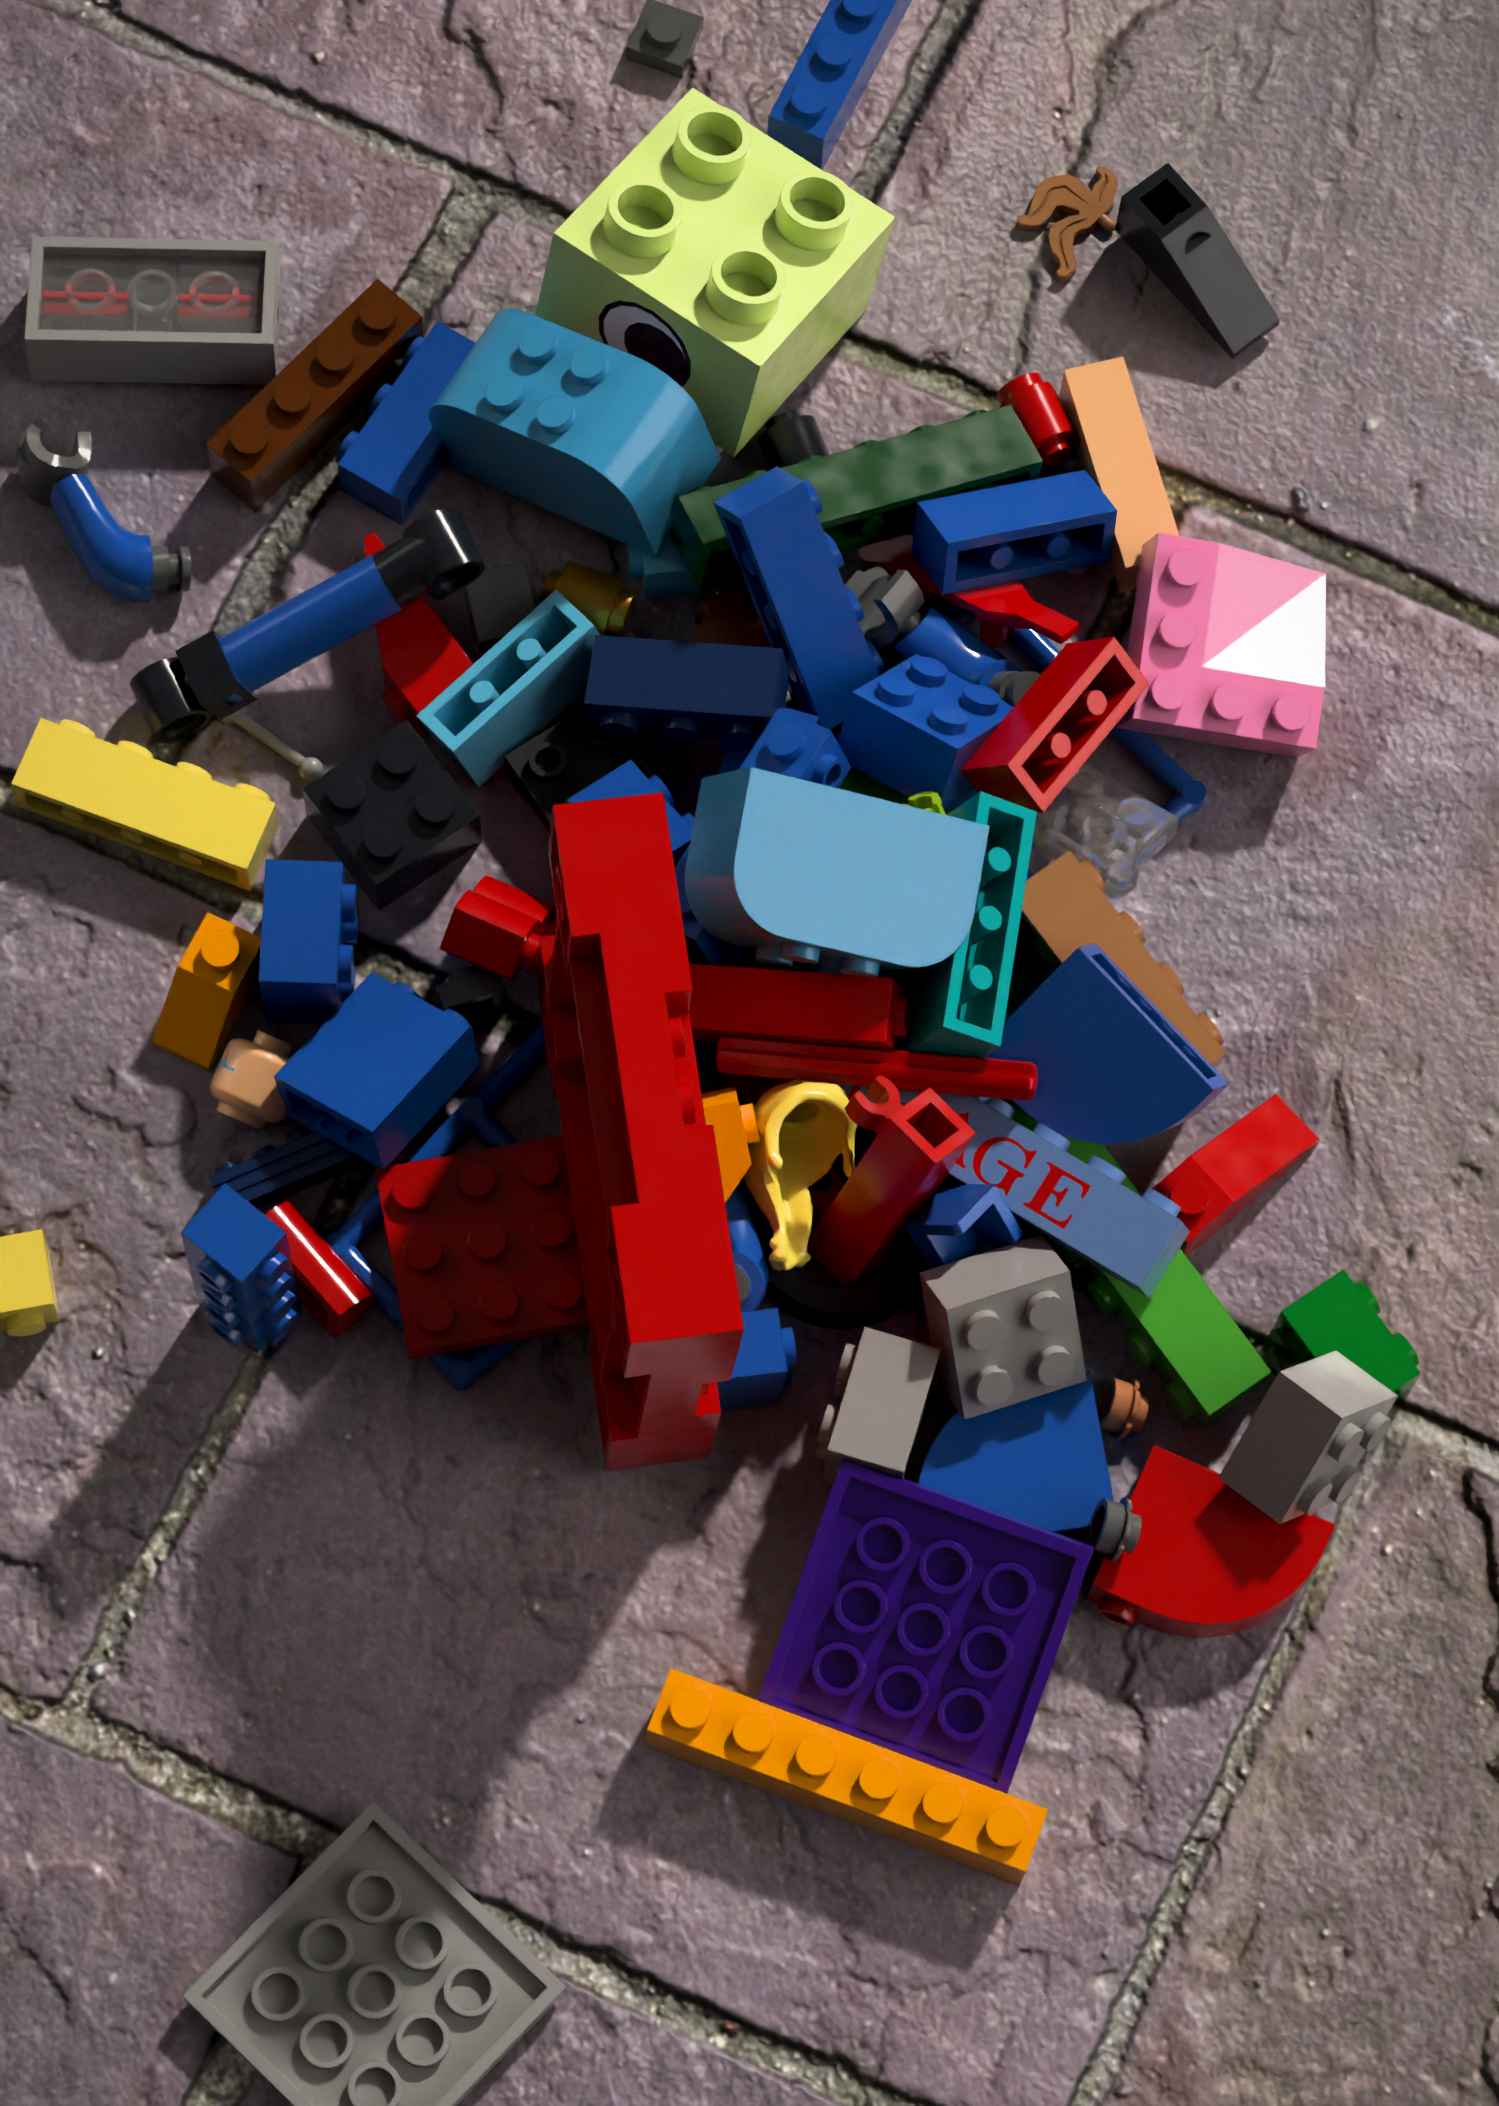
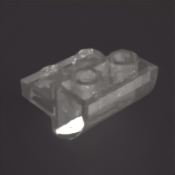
(1105, 827)

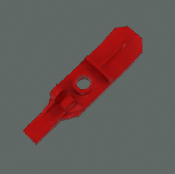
(1000, 606)

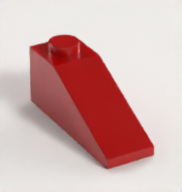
(415, 656)
(1235, 1169)

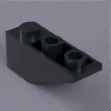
(1194, 259)

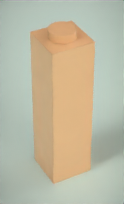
(1118, 458)

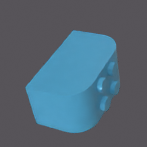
(574, 428)
(830, 874)

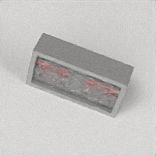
(153, 310)

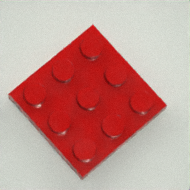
(483, 1247)

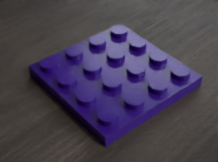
(925, 1624)

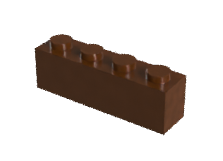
(314, 396)

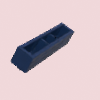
(285, 1169)

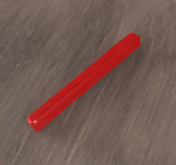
(862, 1065)

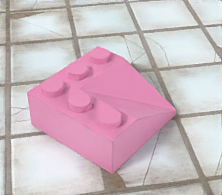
(1227, 647)

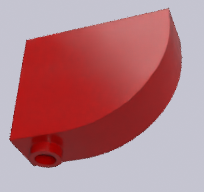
(1204, 1556)

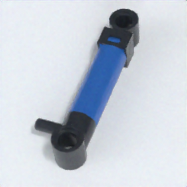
(224, 671)

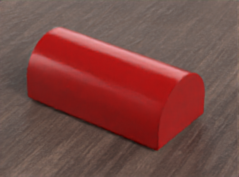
(321, 1277)

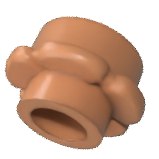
(1122, 1407)

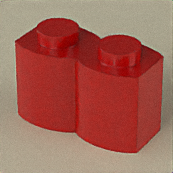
(499, 928)

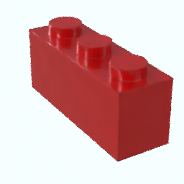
(1057, 724)

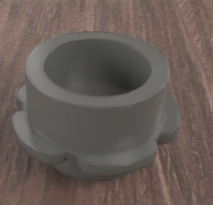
(1114, 1528)

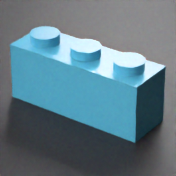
(513, 689)

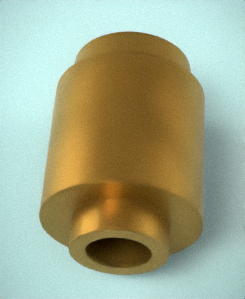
(596, 595)

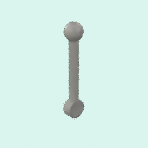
(309, 768)

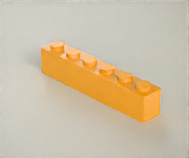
(845, 1776)

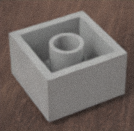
(1003, 1326)
(882, 1404)
(1309, 1437)

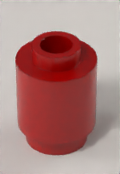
(1041, 416)

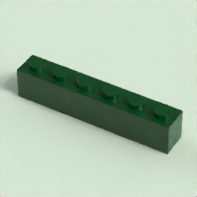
(870, 488)

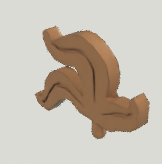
(1072, 196)

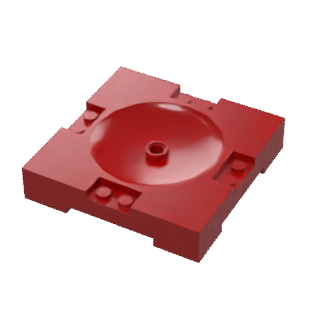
(636, 1134)

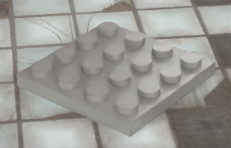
(374, 1980)

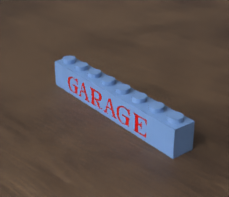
(1061, 1195)

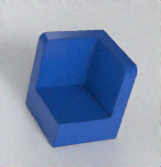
(960, 1221)

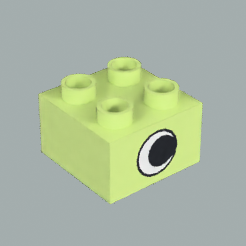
(717, 264)

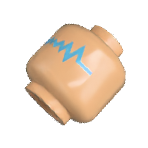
(246, 1080)

